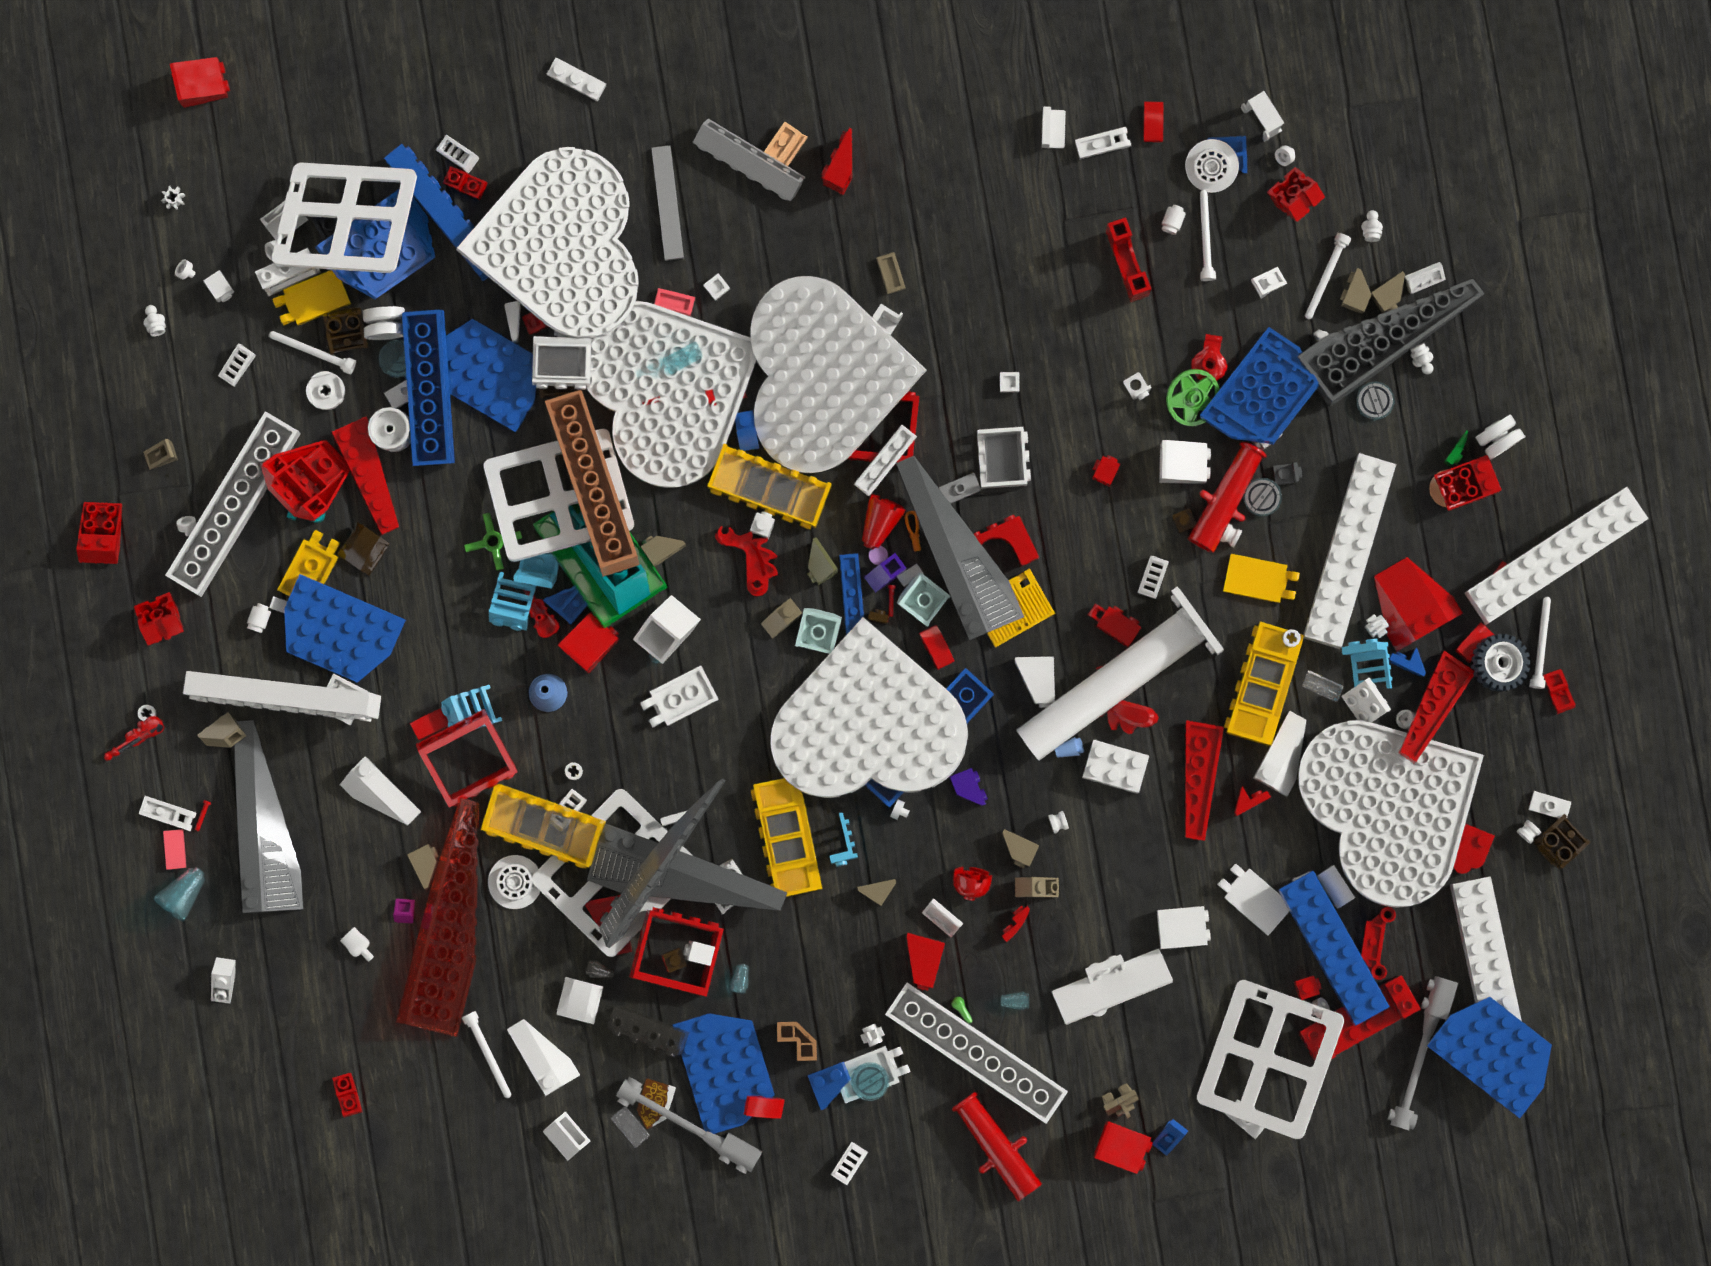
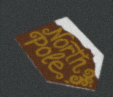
(658, 1093)

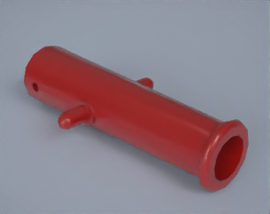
(1226, 498)
(1000, 1151)

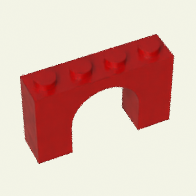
(1120, 241)
(1015, 534)

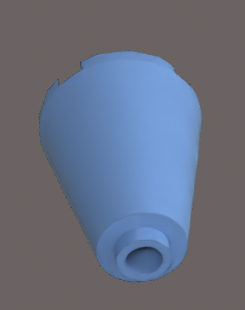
(553, 698)

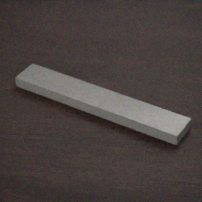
(667, 203)

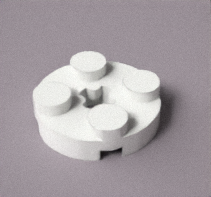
(333, 398)

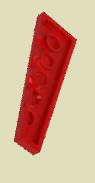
(367, 472)
(1439, 698)
(1201, 764)

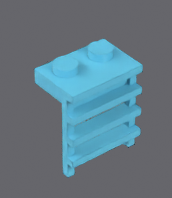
(538, 570)
(509, 613)
(1365, 652)
(457, 708)
(841, 858)

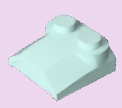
(922, 598)
(818, 630)

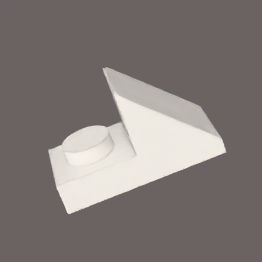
(1268, 282)

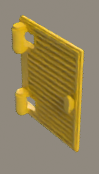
(1033, 605)

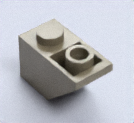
(1358, 293)
(223, 732)
(1036, 887)

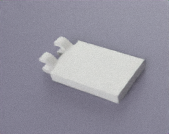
(680, 697)
(1255, 899)
(879, 1056)

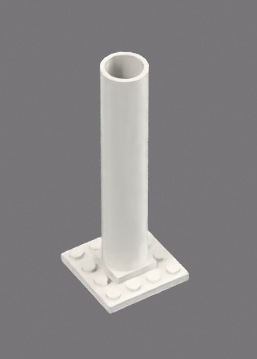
(1118, 678)

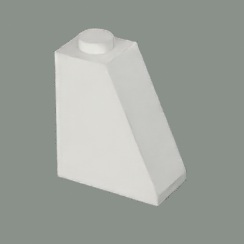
(1038, 678)

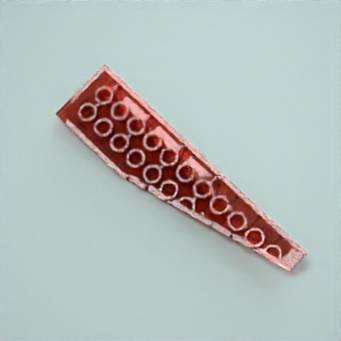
(446, 938)

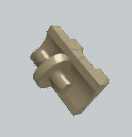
(1122, 1104)

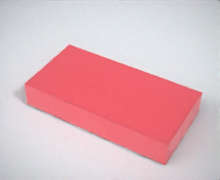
(675, 301)
(174, 849)

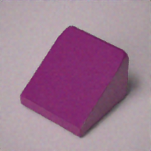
(404, 911)

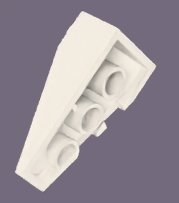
(1282, 759)
(374, 789)
(544, 1059)

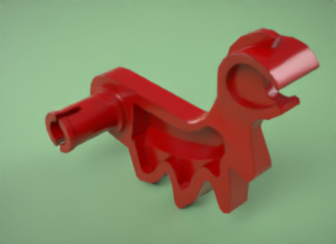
(757, 558)
(1130, 715)

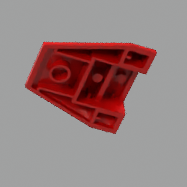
(306, 478)
(1412, 603)

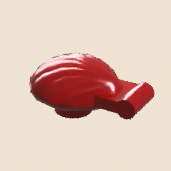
(1210, 358)

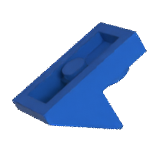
(746, 431)
(1412, 665)
(1169, 1137)

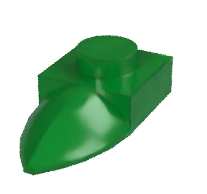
(1455, 456)

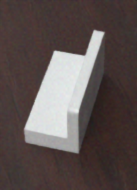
(1053, 128)

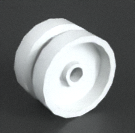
(383, 323)
(382, 422)
(1500, 437)

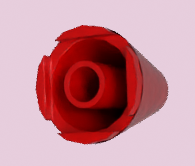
(880, 520)

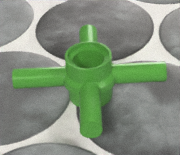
(484, 543)

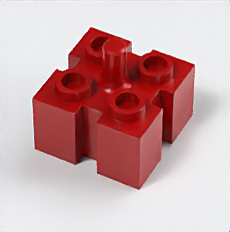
(1296, 194)
(158, 619)

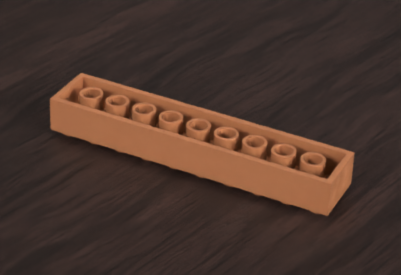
(592, 483)

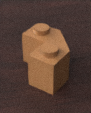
(805, 1042)

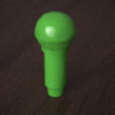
(959, 1004)

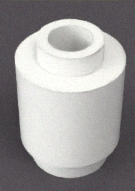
(1173, 219)
(258, 618)

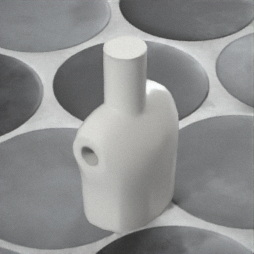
(357, 944)

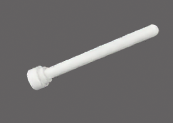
(1341, 242)
(1208, 272)
(346, 364)
(1538, 680)
(472, 1020)

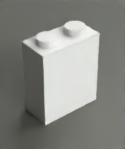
(1183, 927)

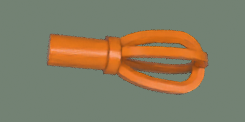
(914, 536)

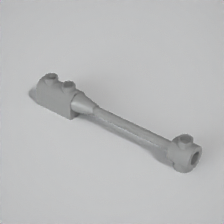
(1436, 1007)
(728, 1148)

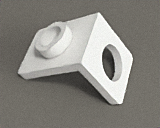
(1142, 392)

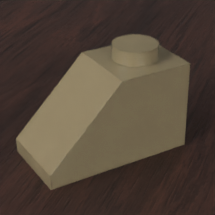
(1389, 294)
(661, 548)
(781, 618)
(1020, 849)
(425, 863)

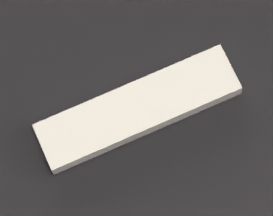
(885, 460)

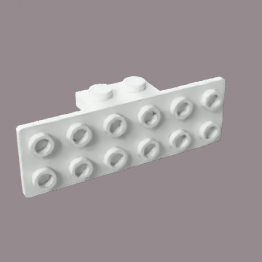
(1111, 984)

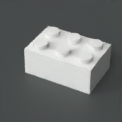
(1115, 766)

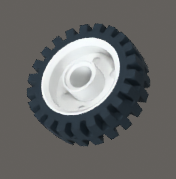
(1514, 662)

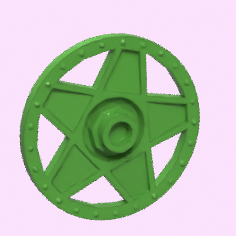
(1192, 396)

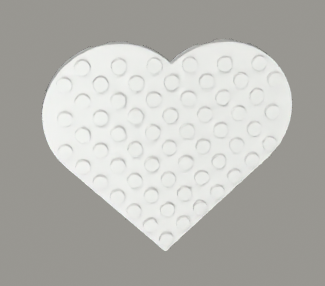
(559, 245)
(826, 371)
(680, 435)
(868, 718)
(1393, 815)

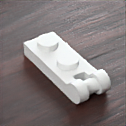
(1102, 143)
(166, 813)

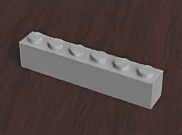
(749, 160)

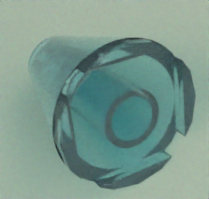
(181, 893)

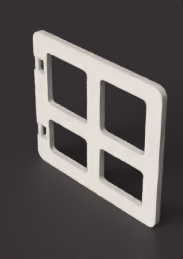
(346, 213)
(557, 500)
(573, 906)
(1265, 1058)

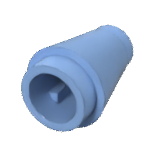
(1070, 748)

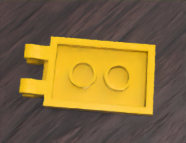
(312, 298)
(311, 561)
(1258, 579)

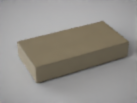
(890, 273)

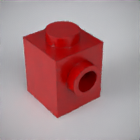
(1105, 470)
(1307, 987)

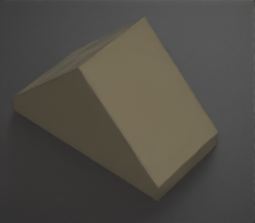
(160, 454)
(878, 891)

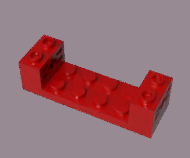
(1401, 1006)

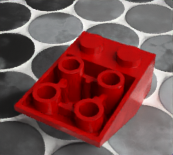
(839, 172)
(1468, 483)
(99, 533)

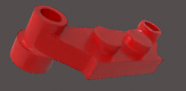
(1373, 942)

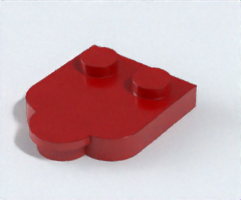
(1472, 849)

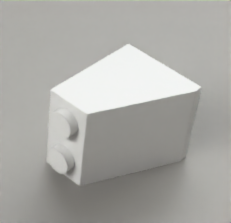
(1184, 462)
(666, 629)

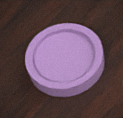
(878, 555)

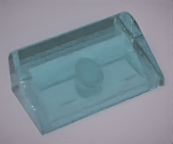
(682, 358)

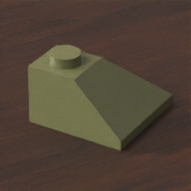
(820, 564)

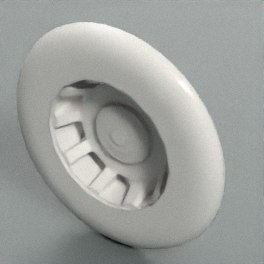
(1212, 165)
(513, 882)

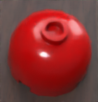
(971, 883)

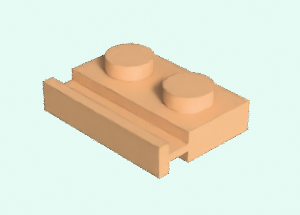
(786, 144)

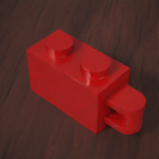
(1116, 624)

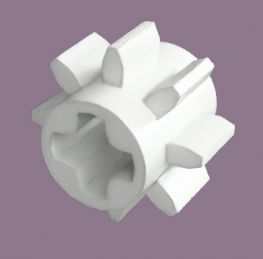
(178, 199)
(1376, 626)
(872, 1035)

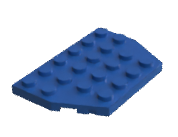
(370, 240)
(490, 374)
(1262, 392)
(338, 629)
(1495, 1053)
(724, 1069)

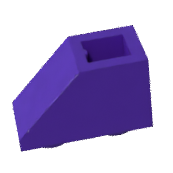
(885, 572)
(967, 786)

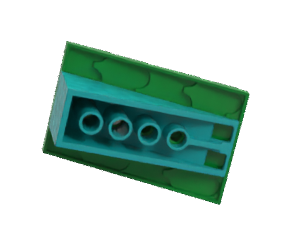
(609, 595)

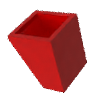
(199, 81)
(589, 642)
(924, 959)
(1122, 1147)

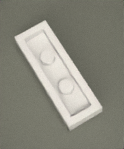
(576, 79)

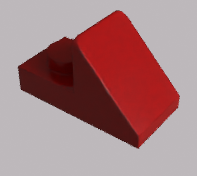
(1244, 802)

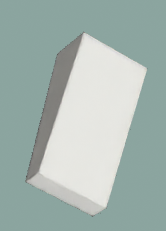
(909, 574)
(278, 604)

